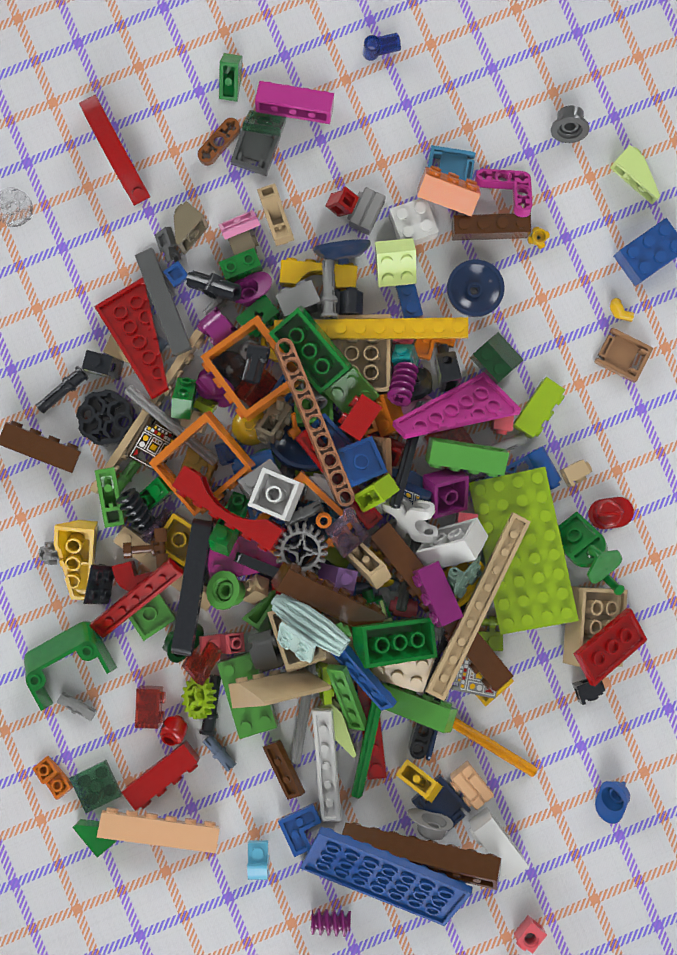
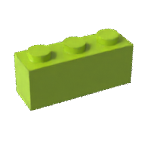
(539, 408)

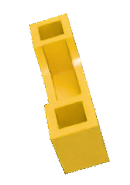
(296, 271)

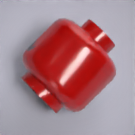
(173, 730)

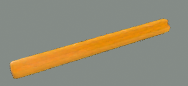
(494, 747)

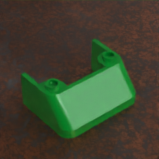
(77, 638)

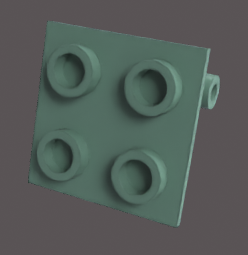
(460, 580)

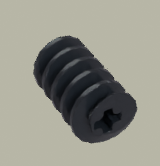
(135, 509)

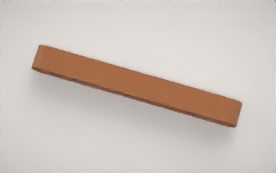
(314, 412)

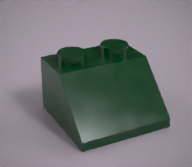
(496, 358)

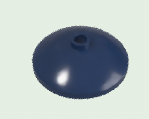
(342, 250)
(480, 276)

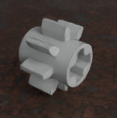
(48, 554)

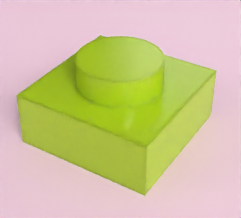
(204, 405)

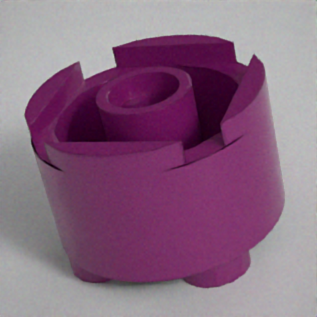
(216, 326)

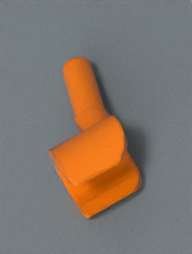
(294, 431)

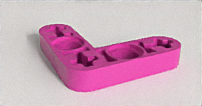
(516, 185)

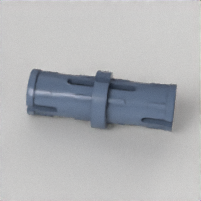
(219, 752)

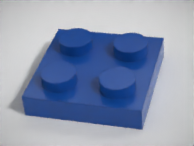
(361, 461)

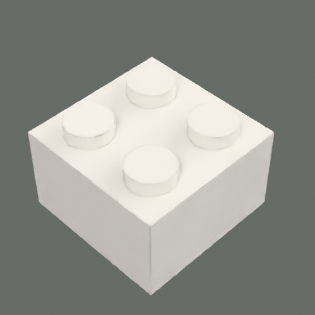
(414, 221)
(276, 494)

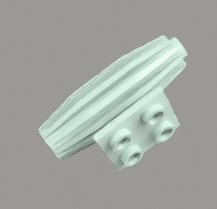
(306, 629)

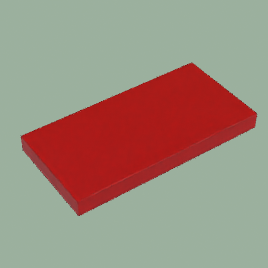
(610, 646)

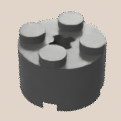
(265, 651)

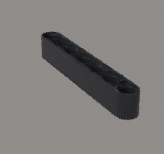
(192, 587)

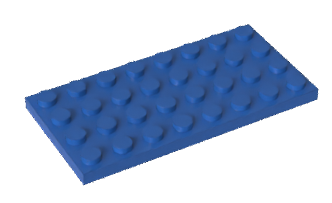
(385, 876)

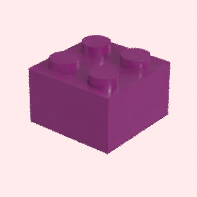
(448, 491)

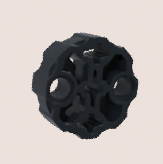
(98, 411)

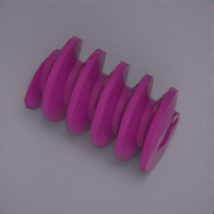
(402, 383)
(330, 922)

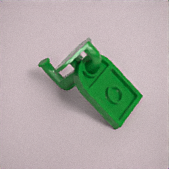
(582, 539)

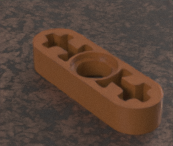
(205, 148)

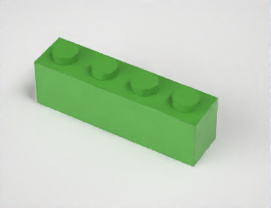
(466, 456)
(422, 709)

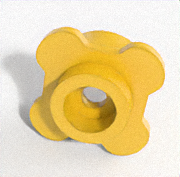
(544, 235)

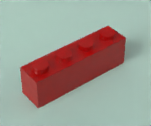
(160, 775)

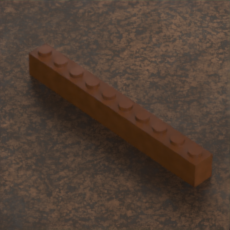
(404, 562)

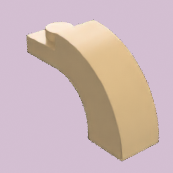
(275, 214)

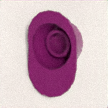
(253, 287)
(208, 389)

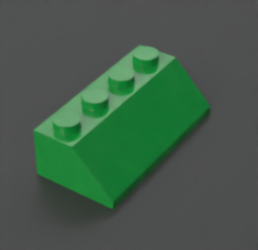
(395, 642)

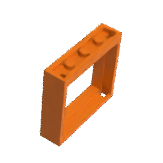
(267, 401)
(169, 477)
(302, 477)

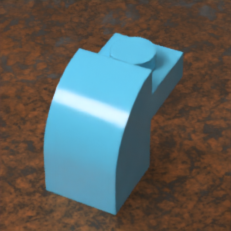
(258, 860)

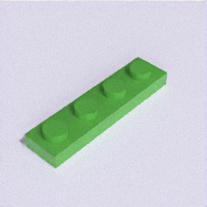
(347, 696)

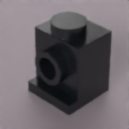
(585, 691)

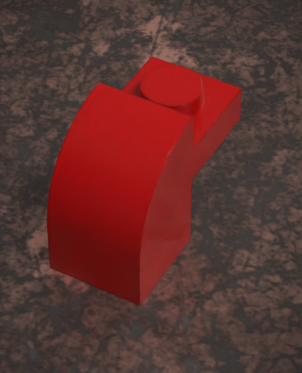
(127, 575)

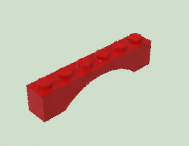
(196, 486)

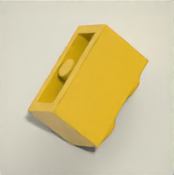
(419, 780)

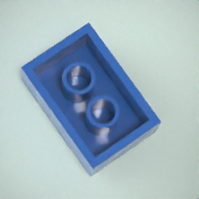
(648, 252)

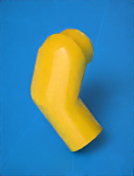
(618, 310)

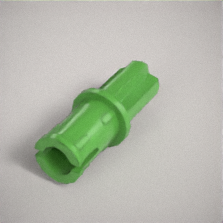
(127, 474)

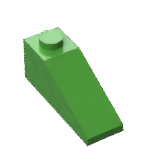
(108, 493)

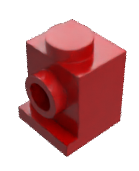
(342, 202)

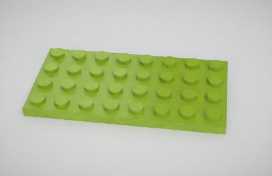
(537, 583)

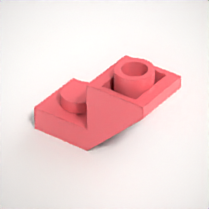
(227, 642)

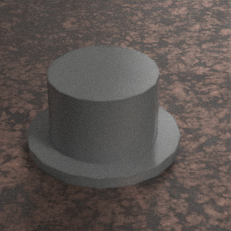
(570, 125)

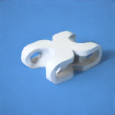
(412, 519)

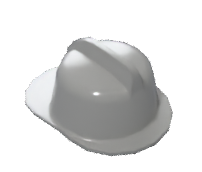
(429, 824)

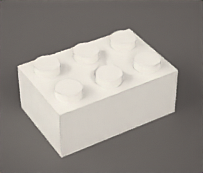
(455, 544)
(495, 840)

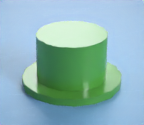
(225, 590)

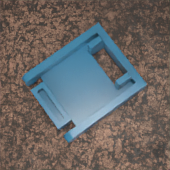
(453, 161)

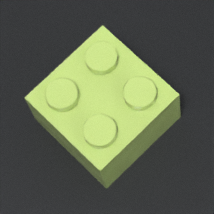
(395, 262)

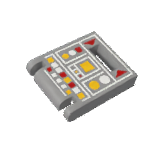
(470, 682)

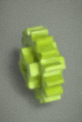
(198, 699)

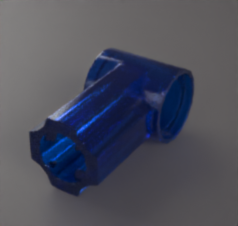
(383, 45)

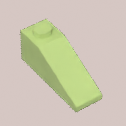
(634, 170)
(341, 730)

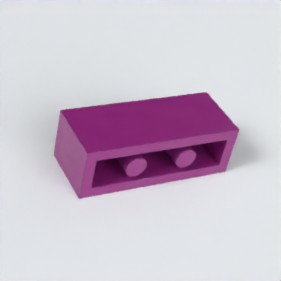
(437, 594)

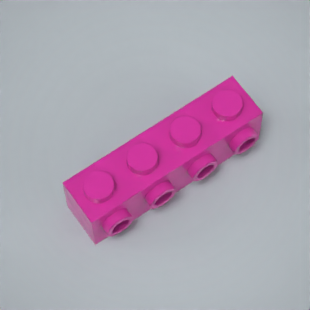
(294, 102)

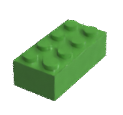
(247, 719)

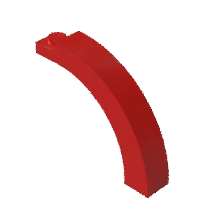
(114, 149)

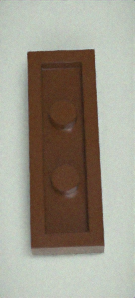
(283, 769)

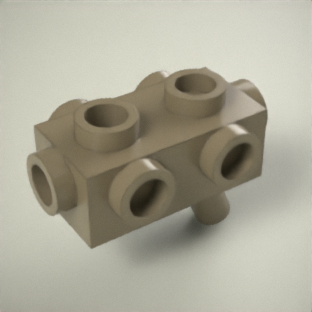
(274, 420)

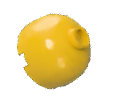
(245, 431)

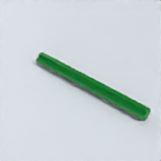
(366, 751)

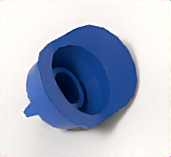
(612, 801)

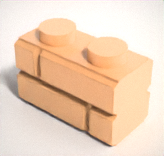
(471, 785)

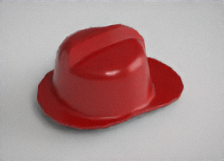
(611, 513)

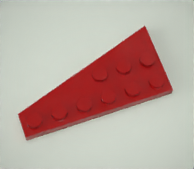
(134, 330)

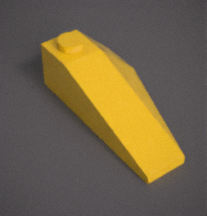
(76, 550)

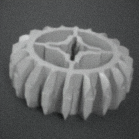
(309, 549)

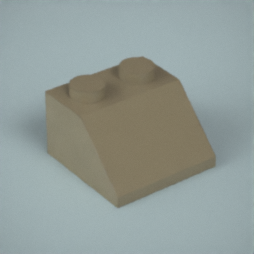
(188, 226)

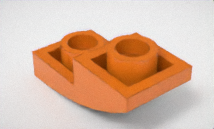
(51, 775)

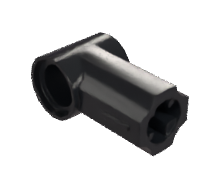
(256, 358)

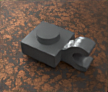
(166, 243)

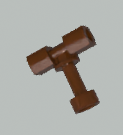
(157, 547)

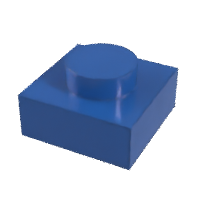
(175, 274)

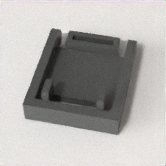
(255, 147)

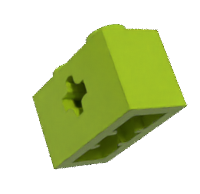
(376, 492)

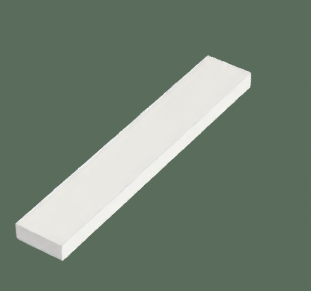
(326, 764)

